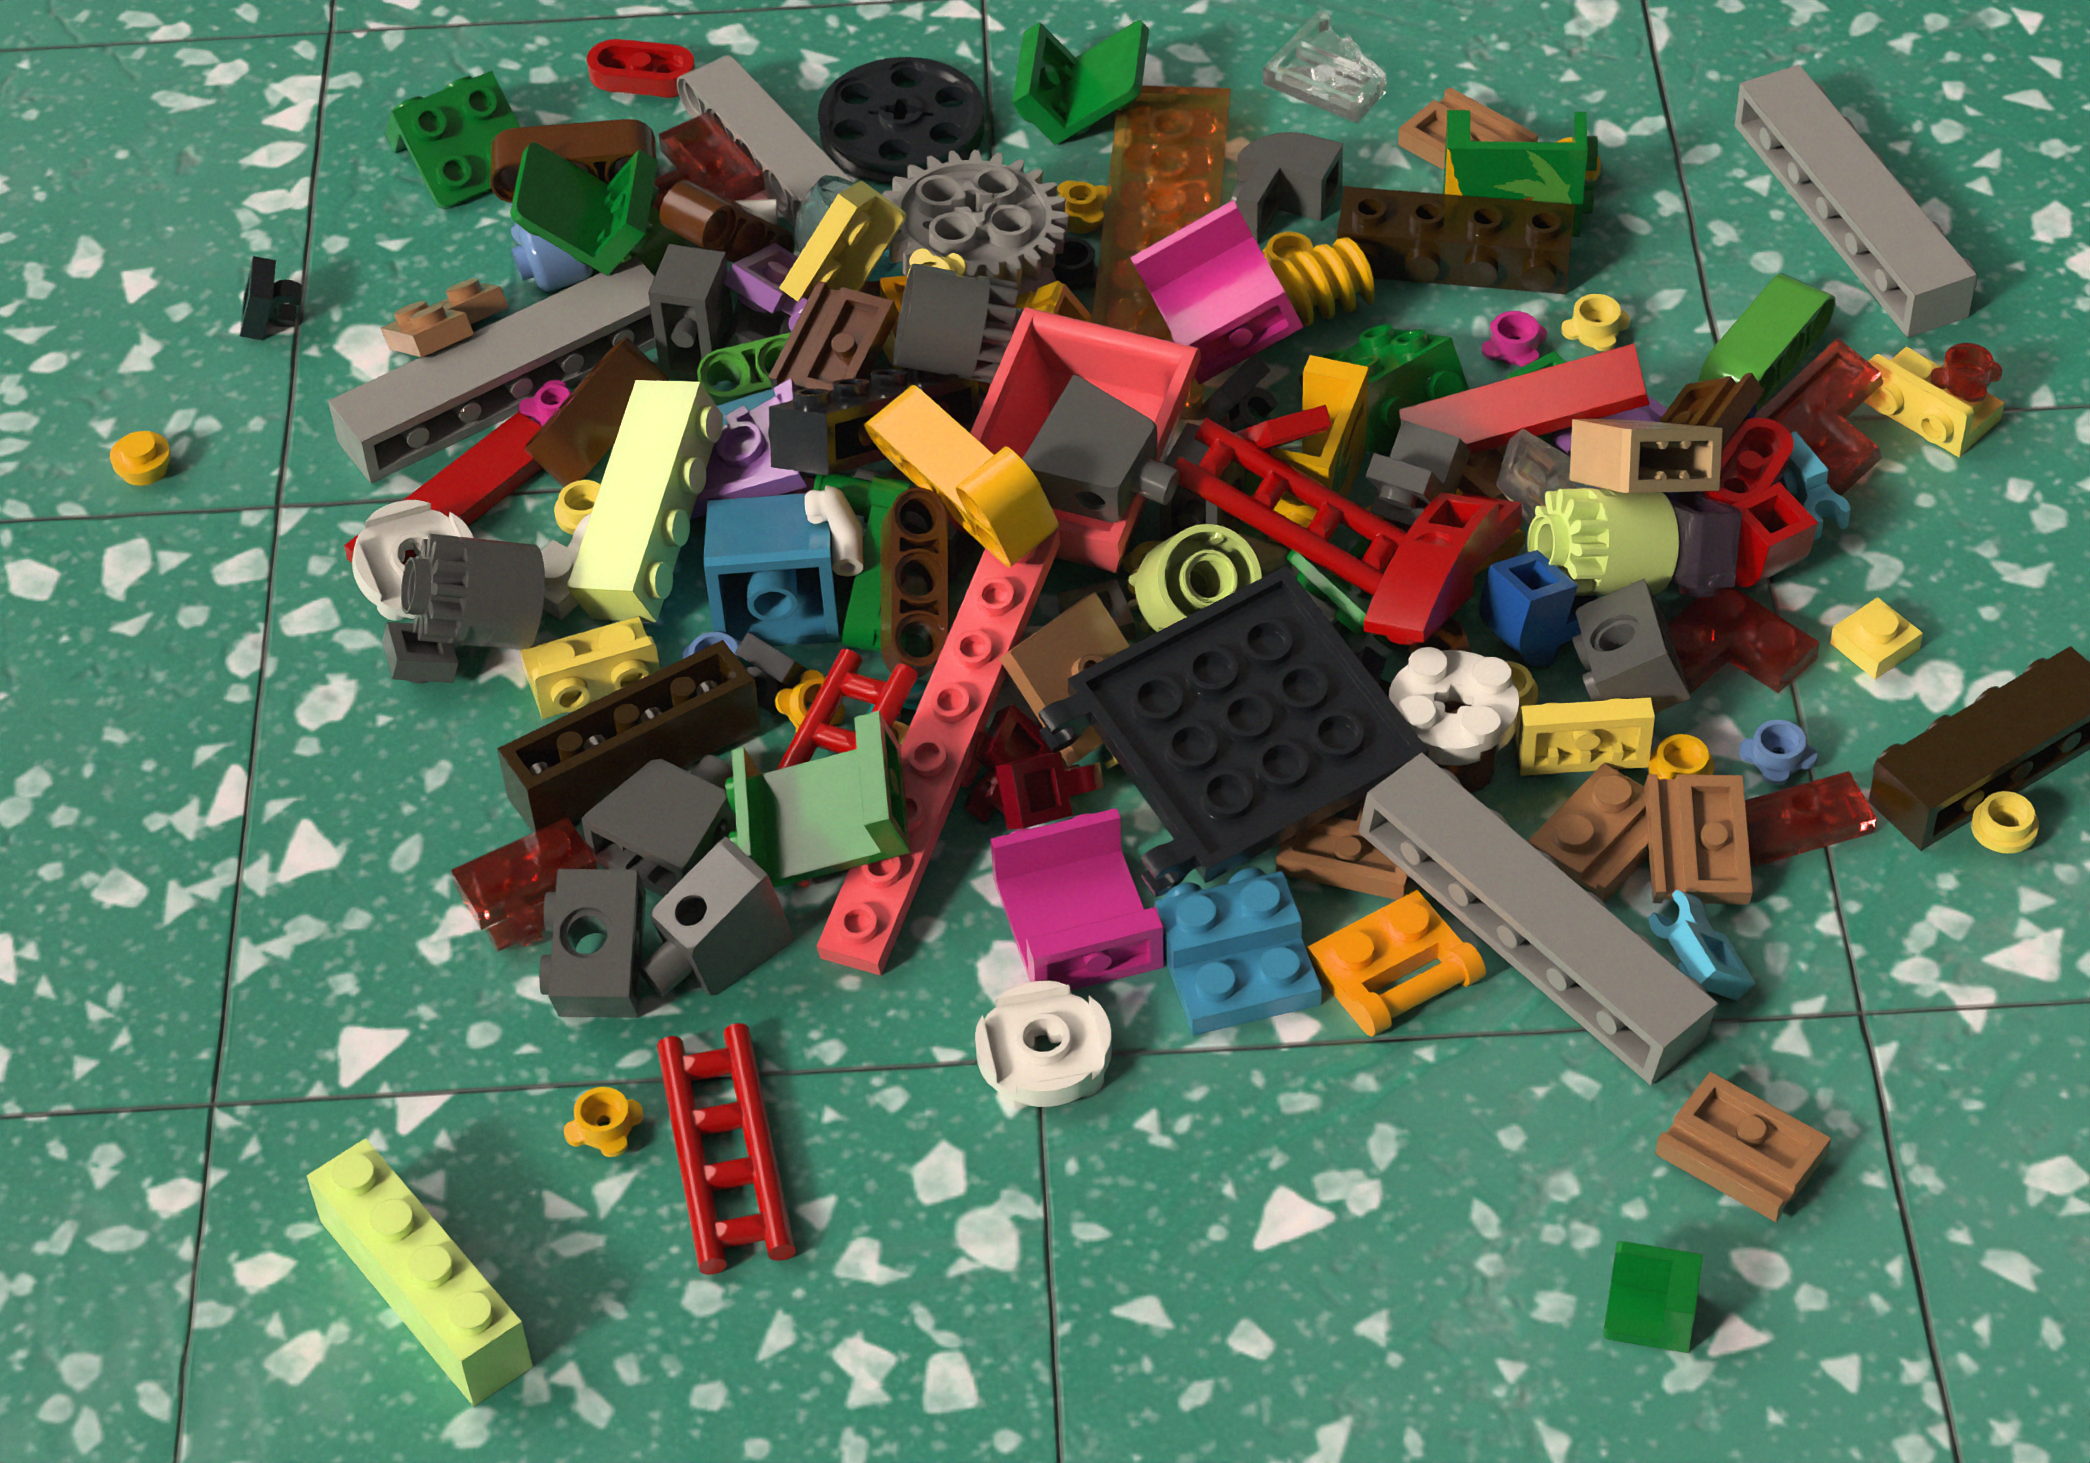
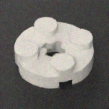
(383, 545)
(1462, 677)
(1048, 1077)

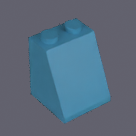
(770, 571)

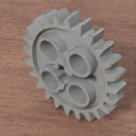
(982, 211)

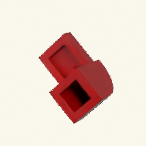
(1772, 534)

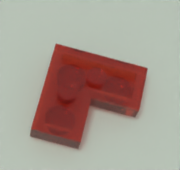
(708, 159)
(1817, 410)
(1744, 634)

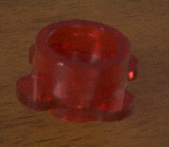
(1967, 372)

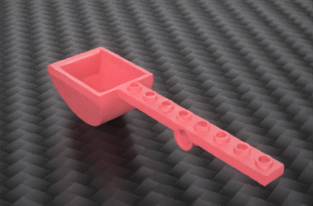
(966, 680)

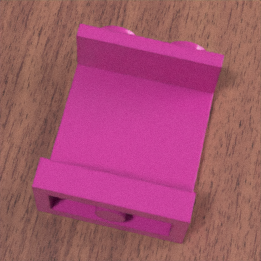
(1217, 291)
(1075, 902)

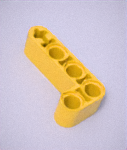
(983, 492)

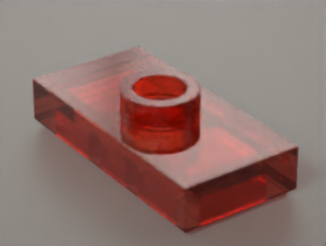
(1807, 818)

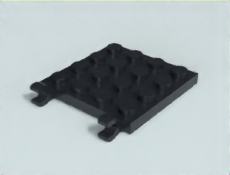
(1238, 727)

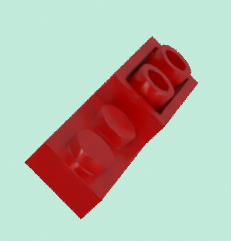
(1436, 564)

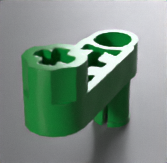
(872, 501)

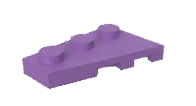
(742, 457)

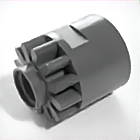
(955, 323)
(475, 592)

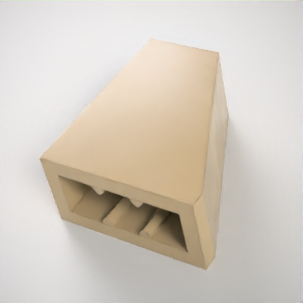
(1645, 456)

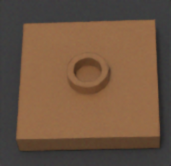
(1059, 651)

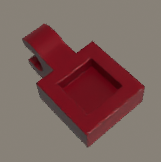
(1008, 739)
(1041, 788)

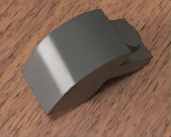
(1289, 175)
(1416, 472)

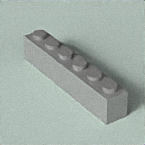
(1855, 201)
(489, 373)
(1537, 918)

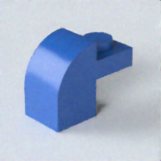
(1531, 606)

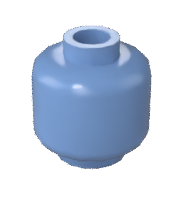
(547, 264)

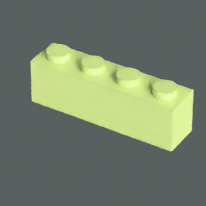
(646, 501)
(420, 1272)

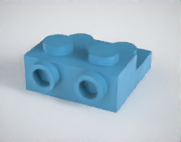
(1236, 951)

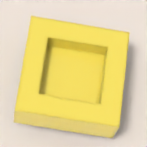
(1876, 638)

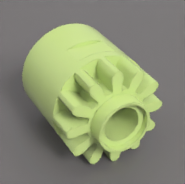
(1607, 538)
(1191, 574)

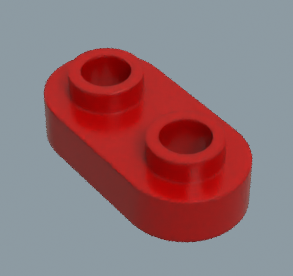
(638, 67)
(1753, 459)

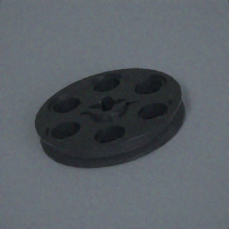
(888, 104)

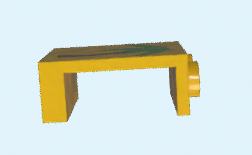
(1337, 453)

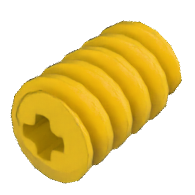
(1325, 277)

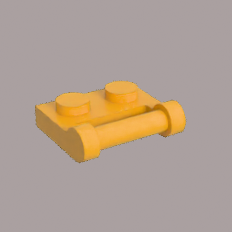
(1386, 948)

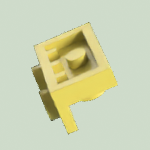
(846, 242)
(1926, 409)
(588, 665)
(1584, 736)

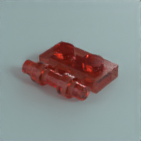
(517, 878)

